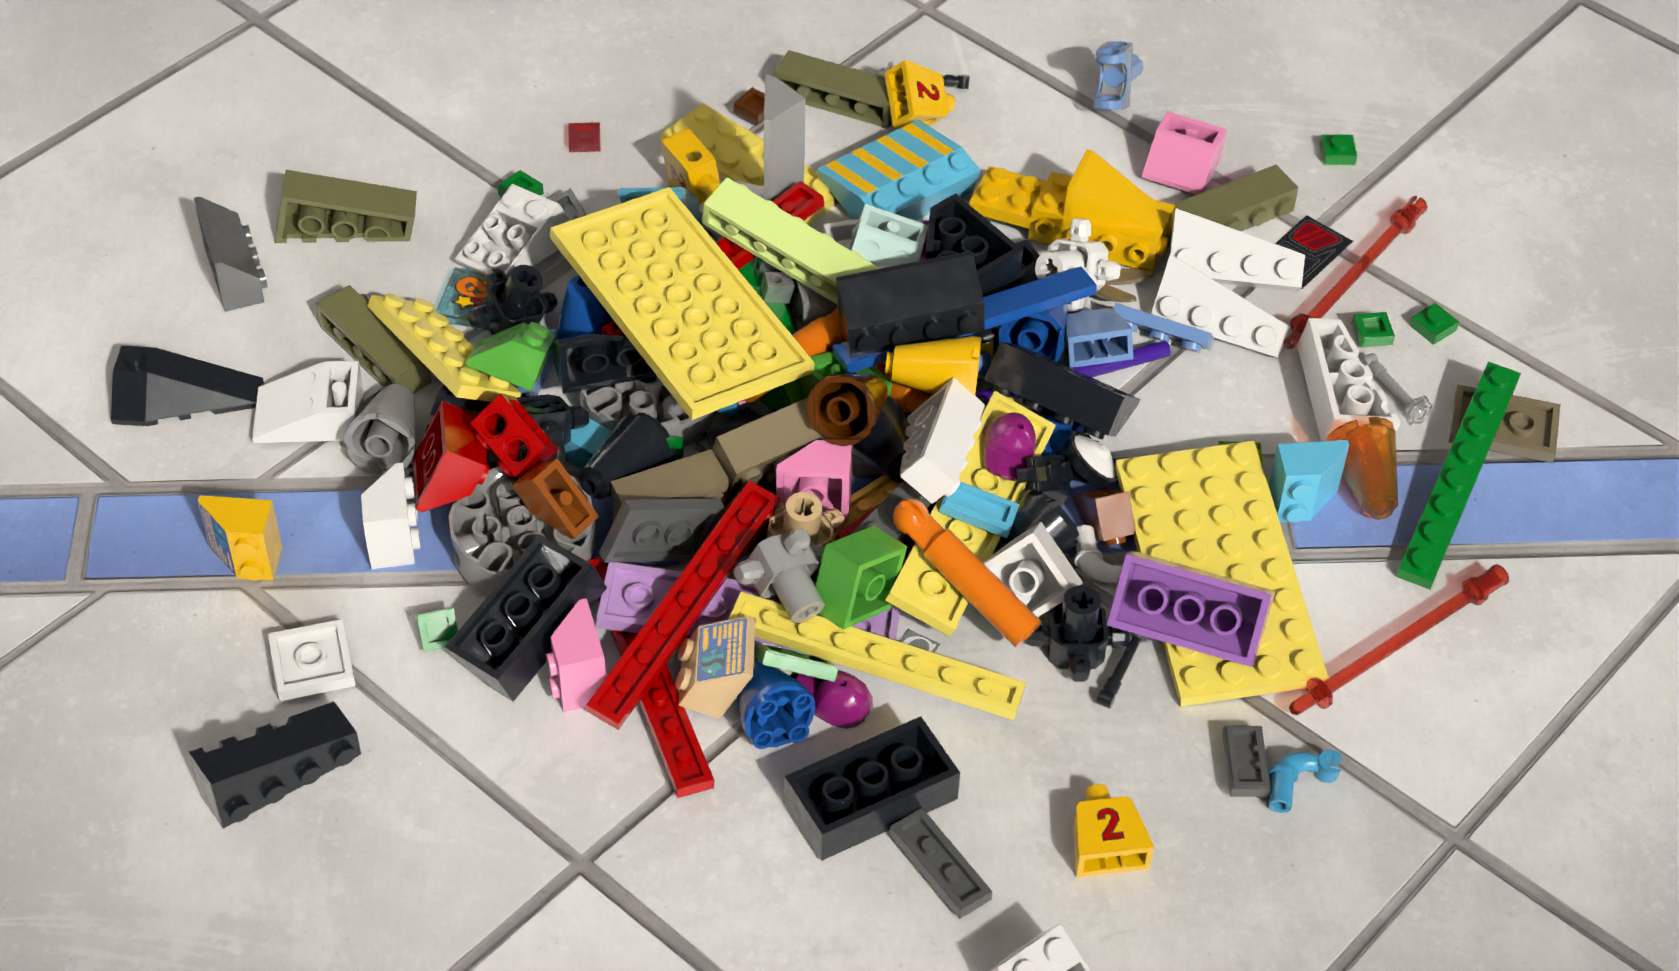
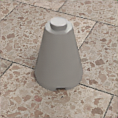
(384, 431)

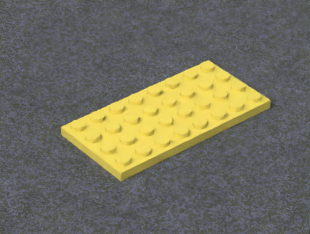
(681, 302)
(1218, 516)

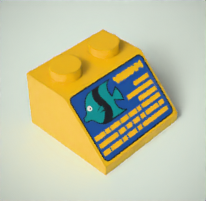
(243, 535)

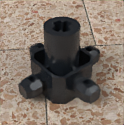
(512, 300)
(553, 417)
(1078, 633)

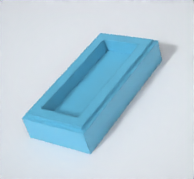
(980, 509)

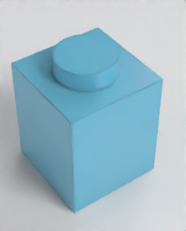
(585, 443)

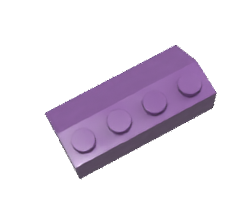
(1190, 608)

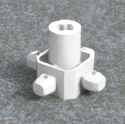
(1076, 252)

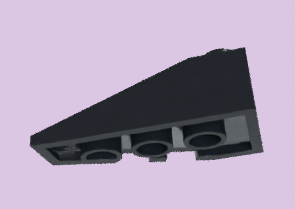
(597, 361)
(164, 384)

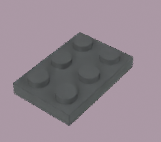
(660, 529)

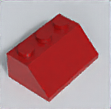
(448, 459)

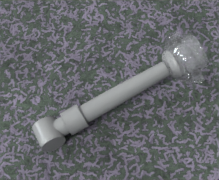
(1416, 409)

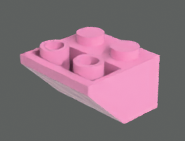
(1184, 153)

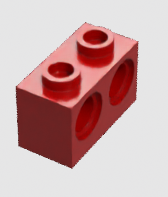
(519, 429)

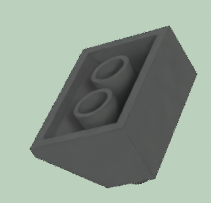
(230, 255)

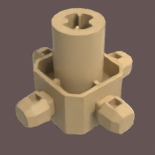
(805, 512)

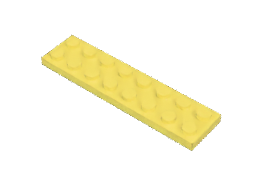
(920, 586)

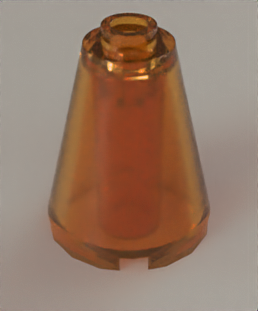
(1370, 465)

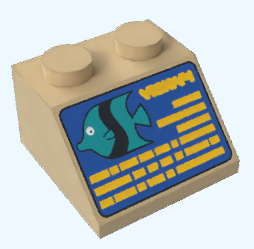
(716, 665)

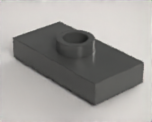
(1246, 761)

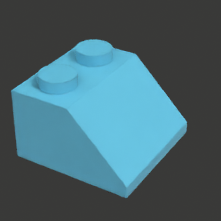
(1306, 477)

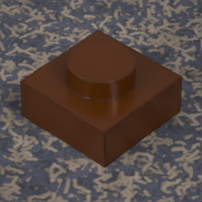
(751, 106)

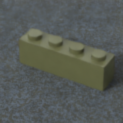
(837, 88)
(1245, 200)
(370, 341)

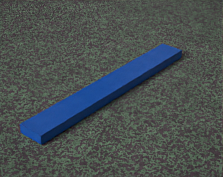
(1001, 309)

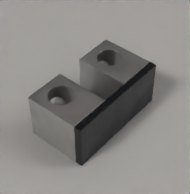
(775, 284)

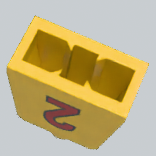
(916, 94)
(697, 173)
(1109, 835)

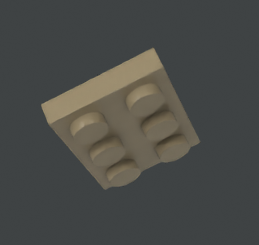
(1525, 431)

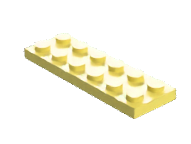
(740, 152)
(438, 346)

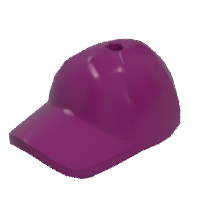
(1008, 444)
(839, 702)

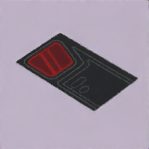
(1317, 243)

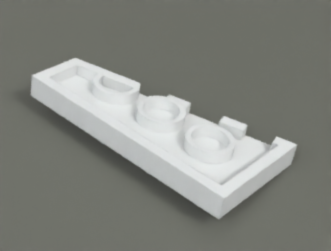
(1205, 304)

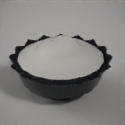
(1090, 460)

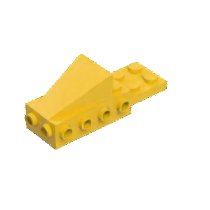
(1096, 192)

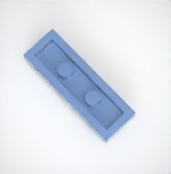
(1163, 329)

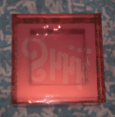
(584, 137)

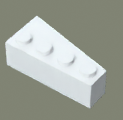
(1234, 256)
(1337, 379)
(940, 440)

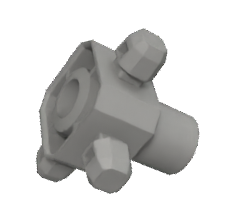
(784, 569)

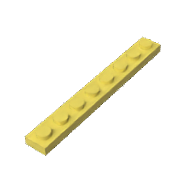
(884, 657)

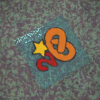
(463, 292)

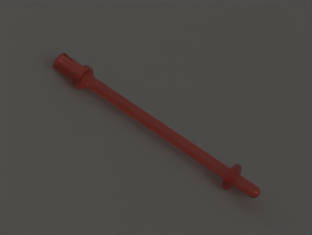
(1401, 222)
(1474, 591)

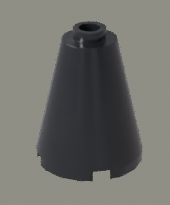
(885, 443)
(630, 448)
(1035, 510)

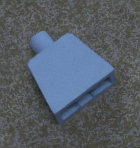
(1098, 337)

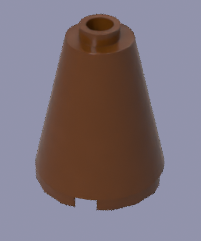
(846, 406)

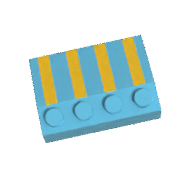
(901, 173)

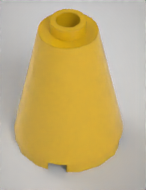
(934, 363)

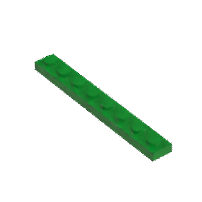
(1458, 476)

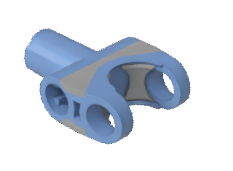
(1117, 71)

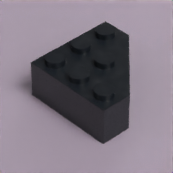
(960, 228)

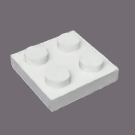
(311, 660)

